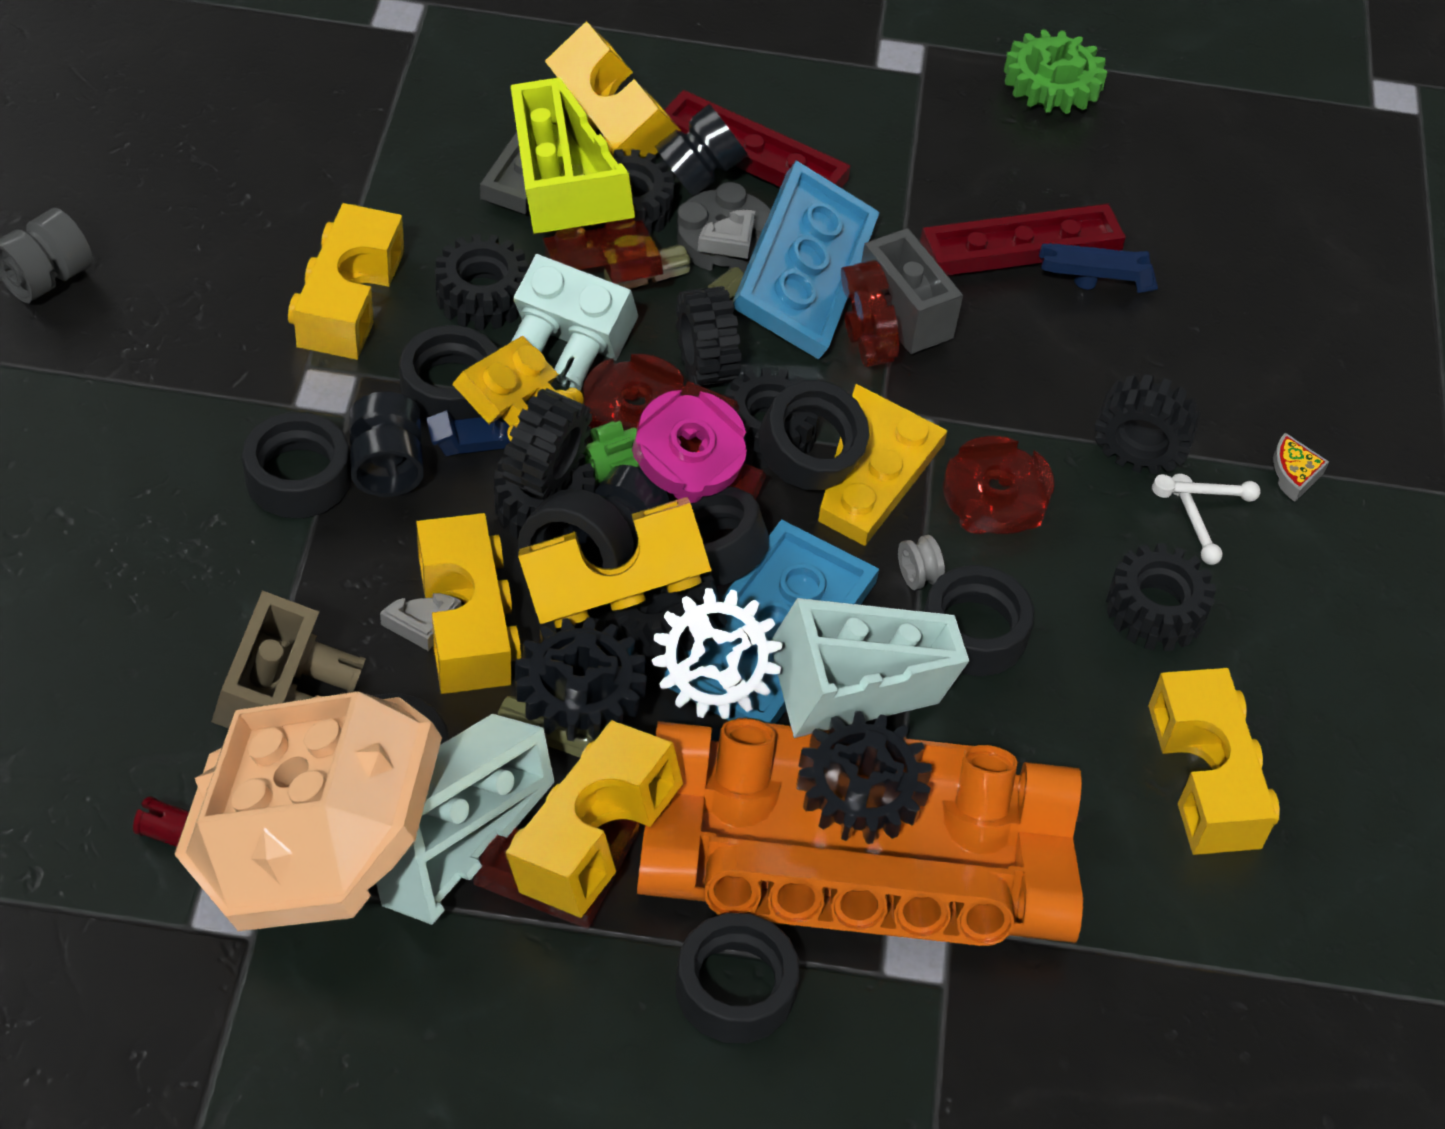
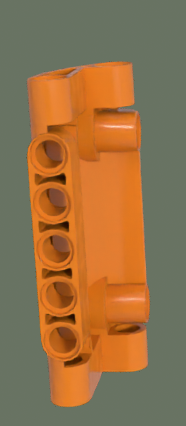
(975, 867)

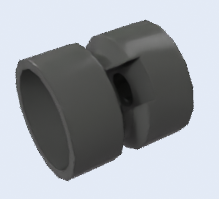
(46, 251)

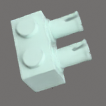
(575, 308)

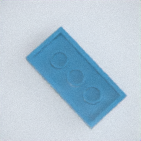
(798, 259)
(791, 569)

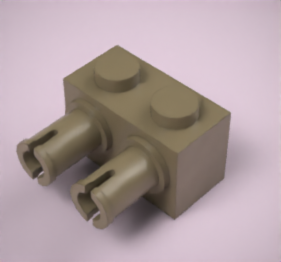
(275, 652)

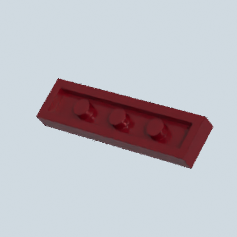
(767, 150)
(1019, 238)

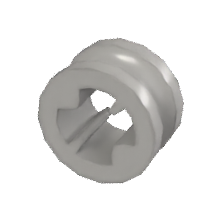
(920, 561)

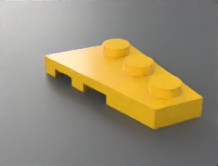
(893, 460)

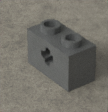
(918, 288)

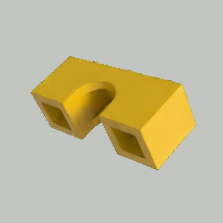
(592, 75)
(334, 306)
(568, 584)
(472, 641)
(1207, 718)
(561, 851)

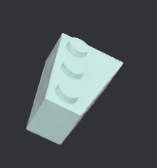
(863, 661)
(477, 791)

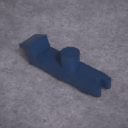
(1092, 263)
(466, 434)

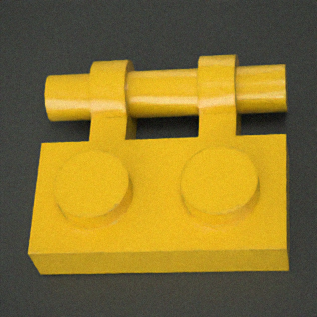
(508, 379)

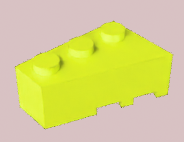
(564, 162)

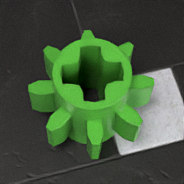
(610, 448)

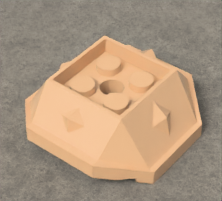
(308, 807)

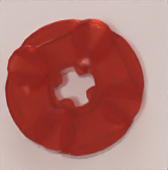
(871, 321)
(612, 383)
(995, 510)

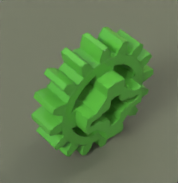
(1055, 71)

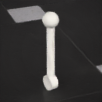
(1164, 486)
(1210, 553)

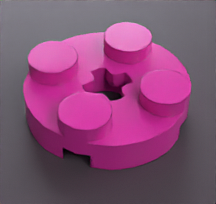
(682, 471)

